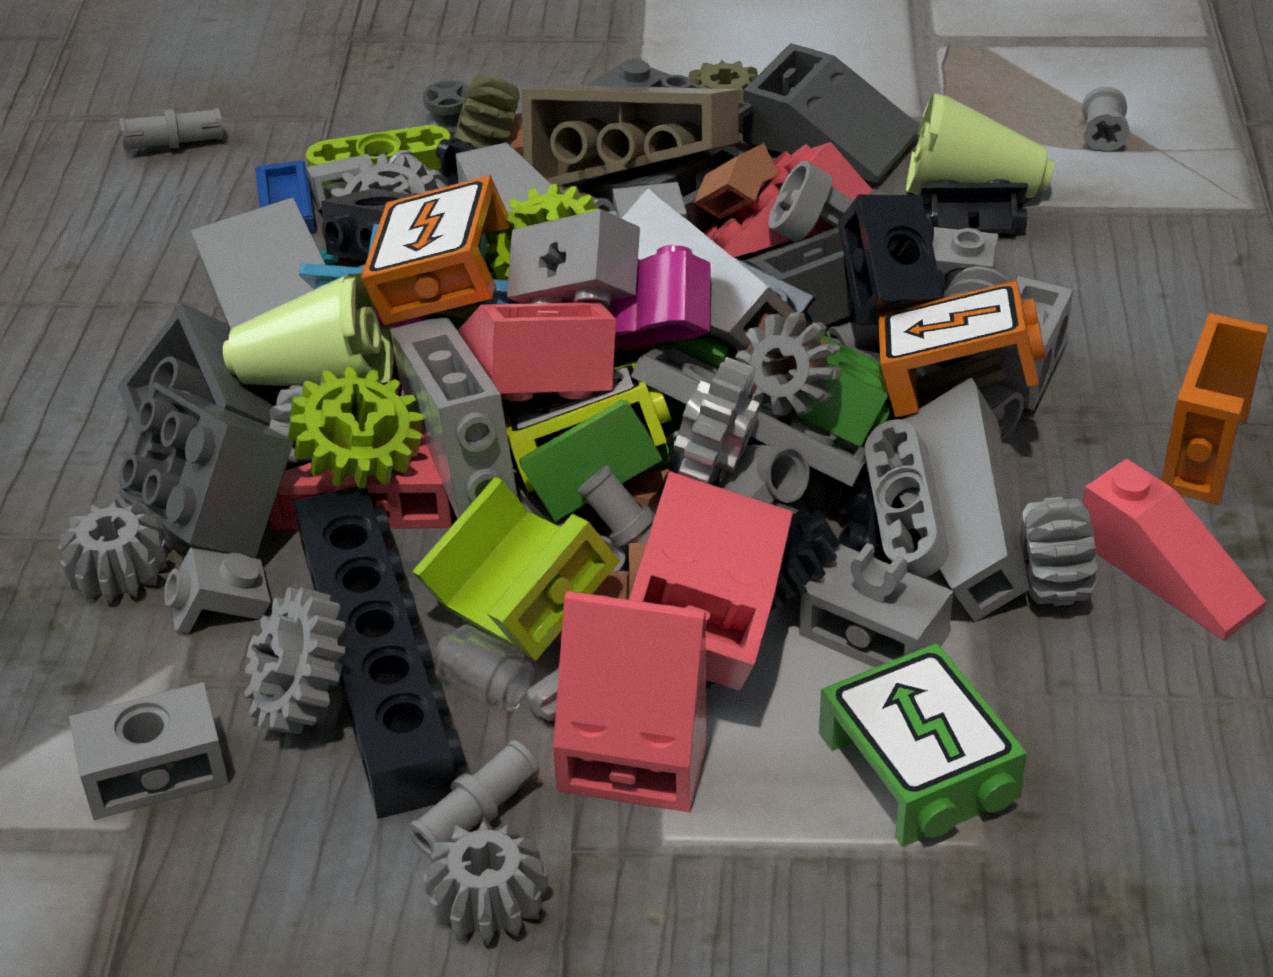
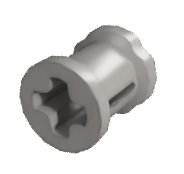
(1105, 117)

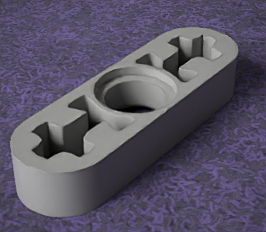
(921, 514)

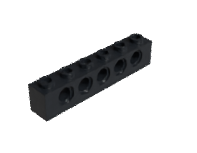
(384, 666)

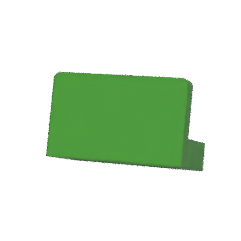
(564, 463)

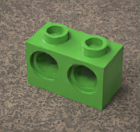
(857, 397)

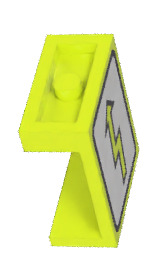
(551, 413)

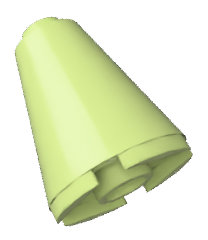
(973, 149)
(312, 334)

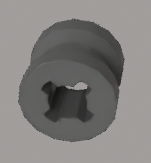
(445, 103)

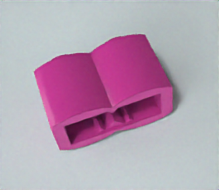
(668, 302)

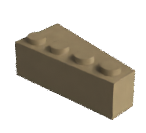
(608, 129)

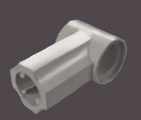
(769, 474)

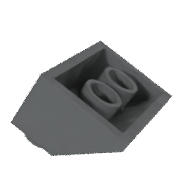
(190, 359)

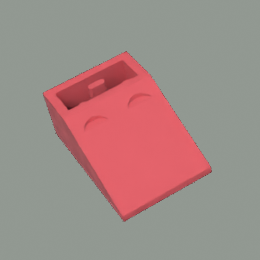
(749, 228)
(544, 348)
(717, 557)
(631, 701)

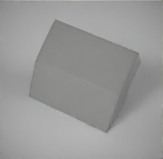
(332, 171)

